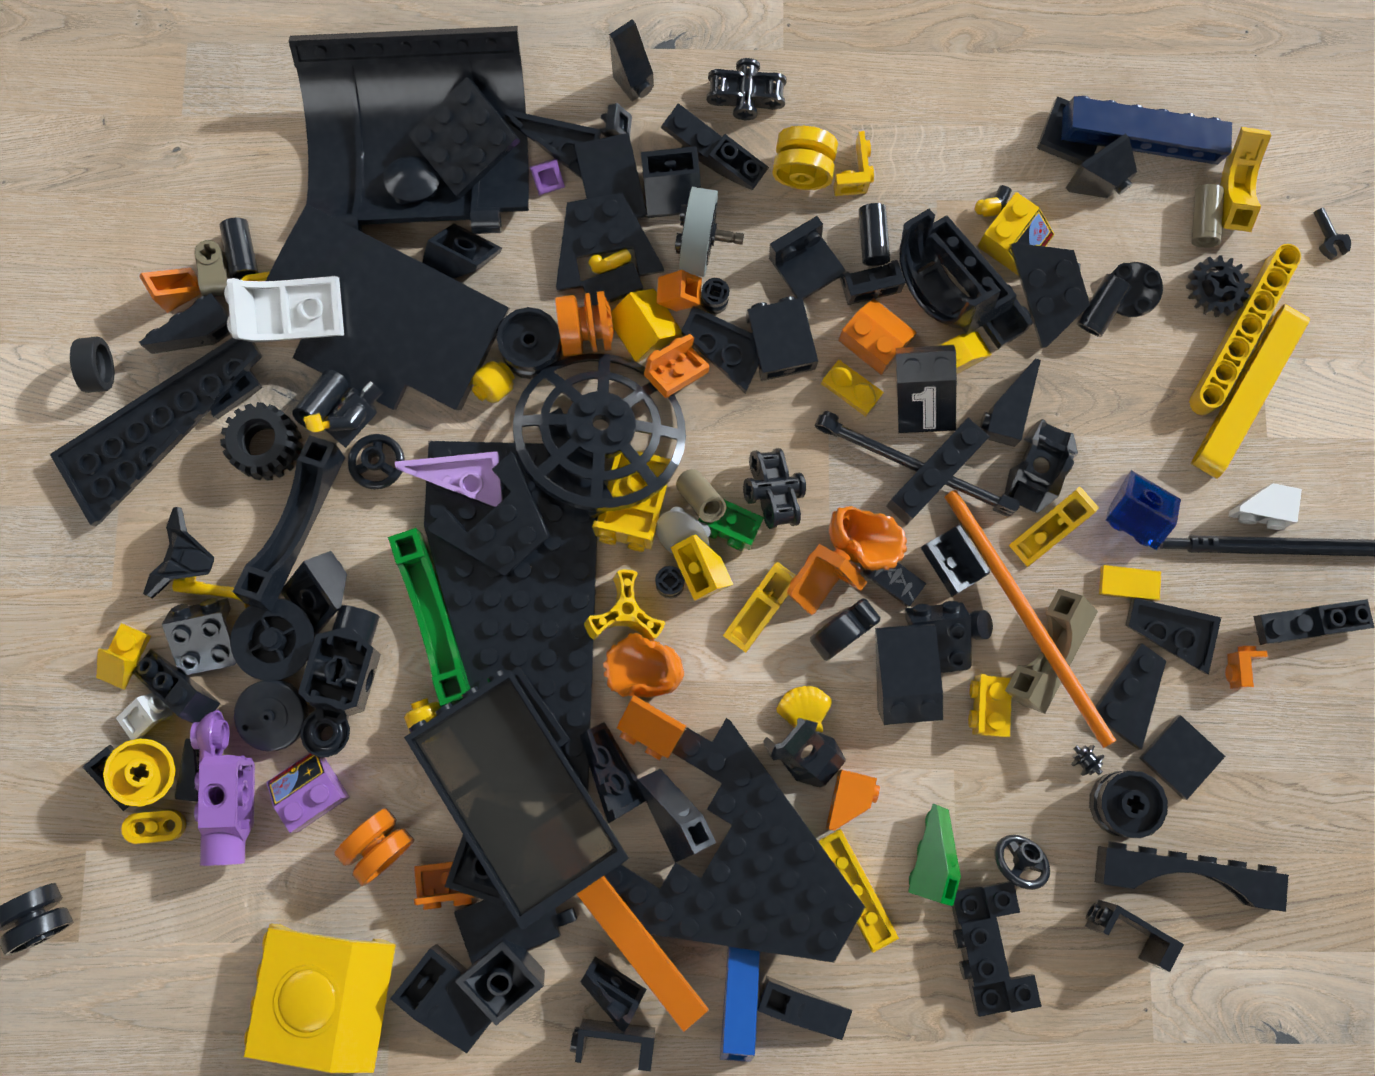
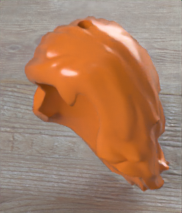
(868, 537)
(642, 667)

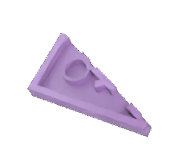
(461, 473)

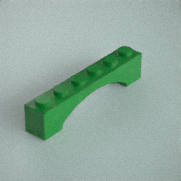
(431, 614)

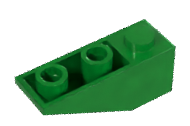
(937, 865)

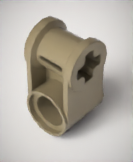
(211, 268)

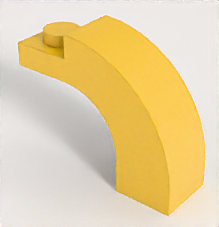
(1240, 179)

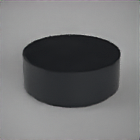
(981, 625)

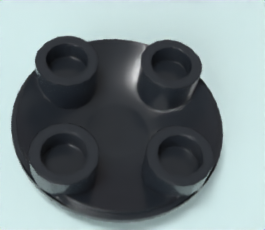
(411, 179)
(1145, 290)

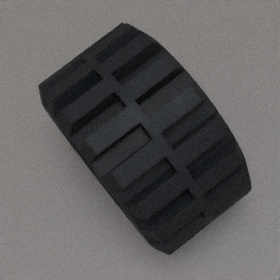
(245, 426)

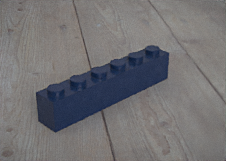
(1148, 129)

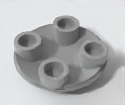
(677, 526)

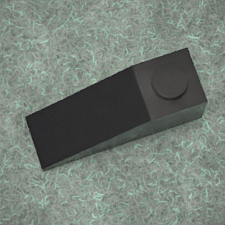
(630, 62)
(1009, 414)

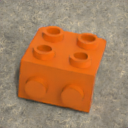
(820, 575)

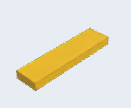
(874, 921)

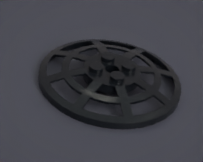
(596, 442)

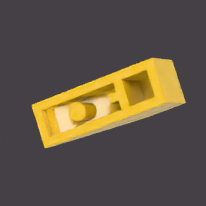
(1054, 526)

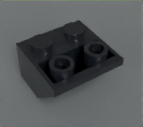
(669, 179)

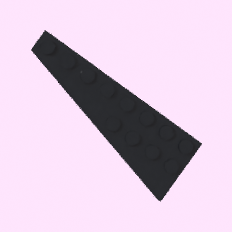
(126, 446)

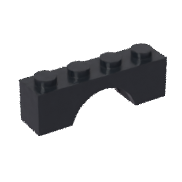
(937, 471)

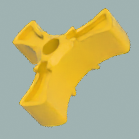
(625, 611)

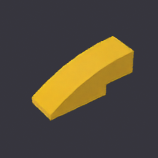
(760, 607)

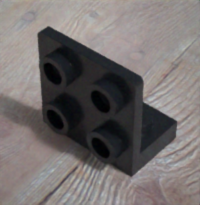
(805, 259)

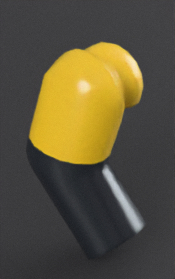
(993, 206)

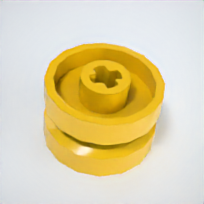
(805, 157)
(120, 775)

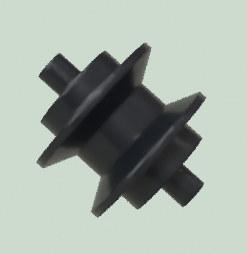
(1087, 760)

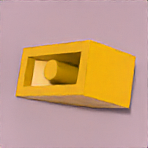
(969, 350)
(701, 567)

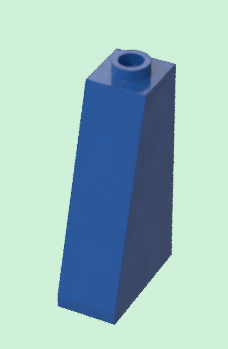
(740, 1005)

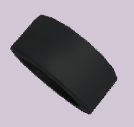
(92, 364)

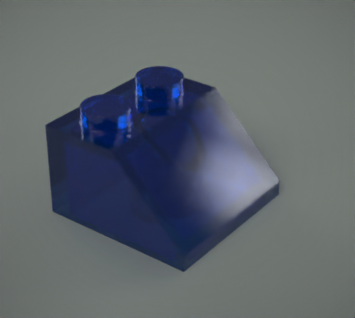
(1144, 510)

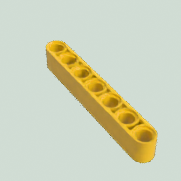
(1254, 321)
(1250, 391)

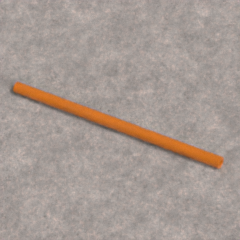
(1030, 620)

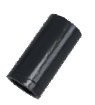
(874, 234)
(238, 247)
(1104, 305)
(321, 396)

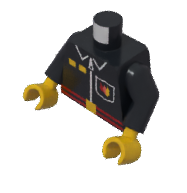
(348, 415)

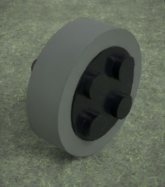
(700, 231)

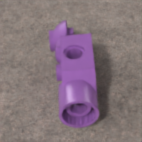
(224, 794)

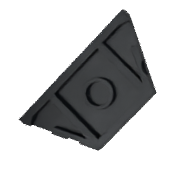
(1051, 288)

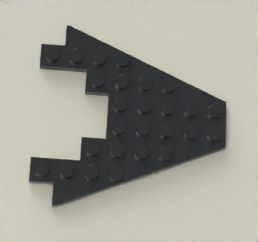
(768, 879)

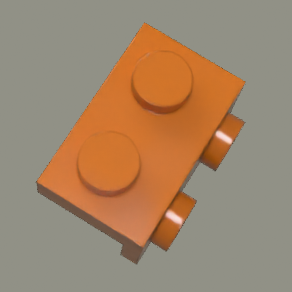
(675, 366)
(431, 888)

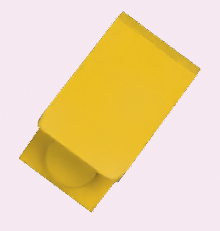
(122, 656)

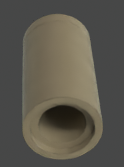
(1207, 215)
(701, 495)

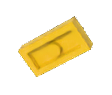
(852, 387)

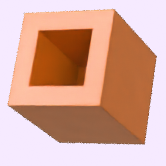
(679, 290)

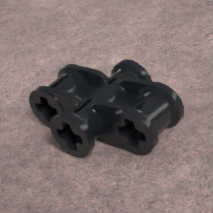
(755, 90)
(774, 488)

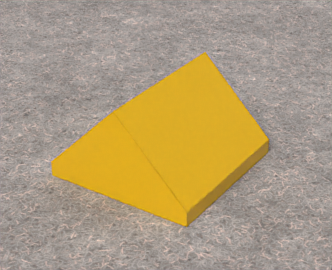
(644, 324)

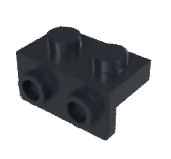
(1008, 325)
(955, 560)

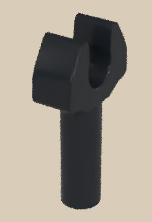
(1331, 237)

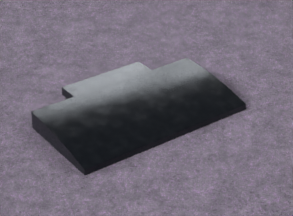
(398, 314)

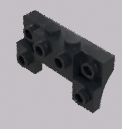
(983, 951)

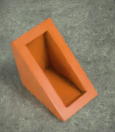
(171, 287)

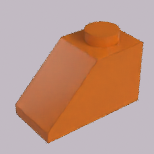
(851, 797)

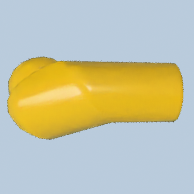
(609, 263)

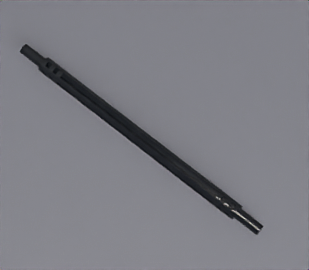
(1272, 545)

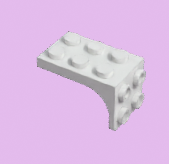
(284, 309)

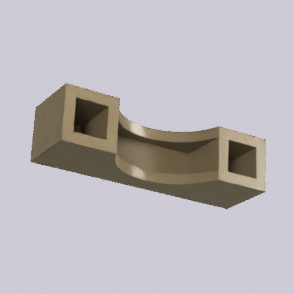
(1068, 624)

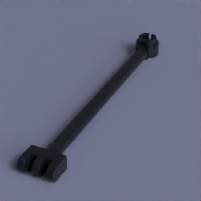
(829, 425)

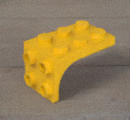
(634, 524)

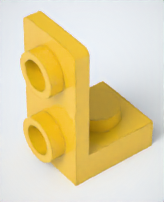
(853, 182)

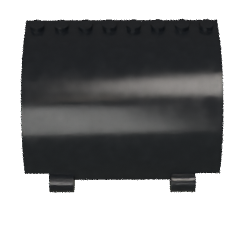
(374, 89)

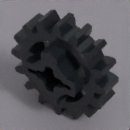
(1222, 285)

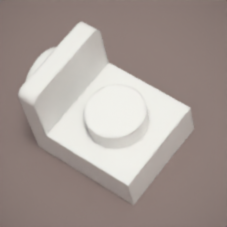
(143, 715)

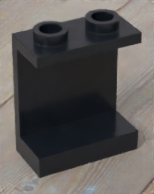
(782, 338)
(1159, 949)
(609, 1030)

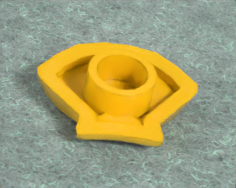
(804, 703)

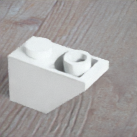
(1272, 505)

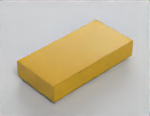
(1130, 583)

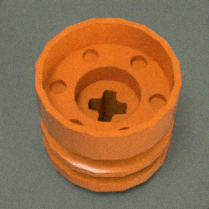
(583, 323)

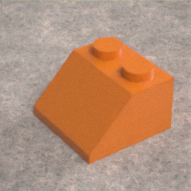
(875, 335)
(650, 727)

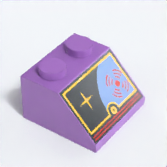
(305, 792)

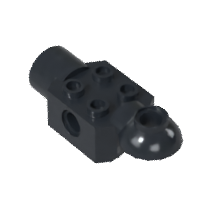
(339, 678)

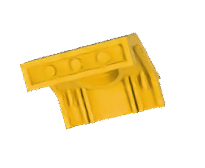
(319, 1001)

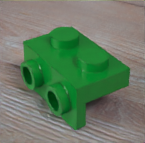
(736, 526)

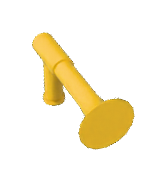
(191, 586)

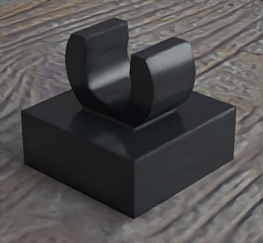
(617, 121)

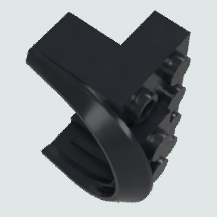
(934, 290)

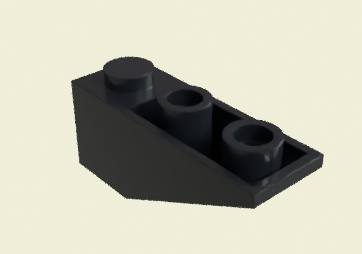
(195, 327)
(174, 688)
(676, 816)
(802, 1008)

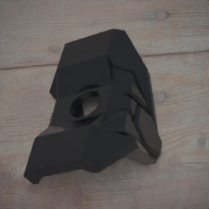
(1037, 489)
(183, 557)
(819, 765)

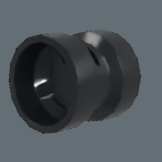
(713, 301)
(669, 586)

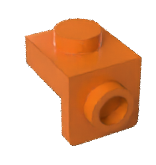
(1239, 666)

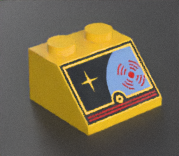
(1016, 223)

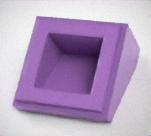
(547, 176)

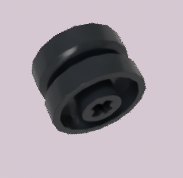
(527, 327)
(1146, 804)
(32, 919)

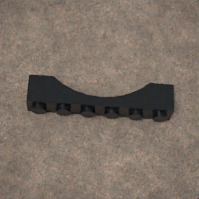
(269, 569)
(1253, 888)

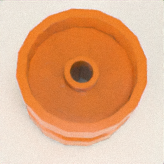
(371, 843)

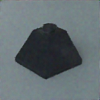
(1106, 171)
(458, 251)
(317, 588)
(502, 980)

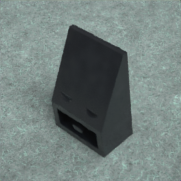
(439, 1002)

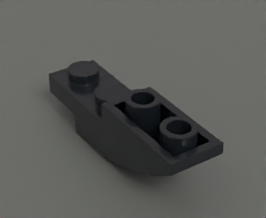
(713, 150)
(1313, 622)

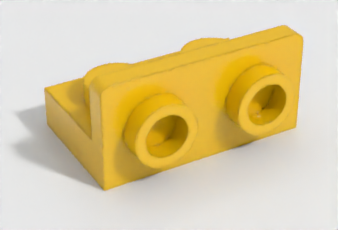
(990, 706)

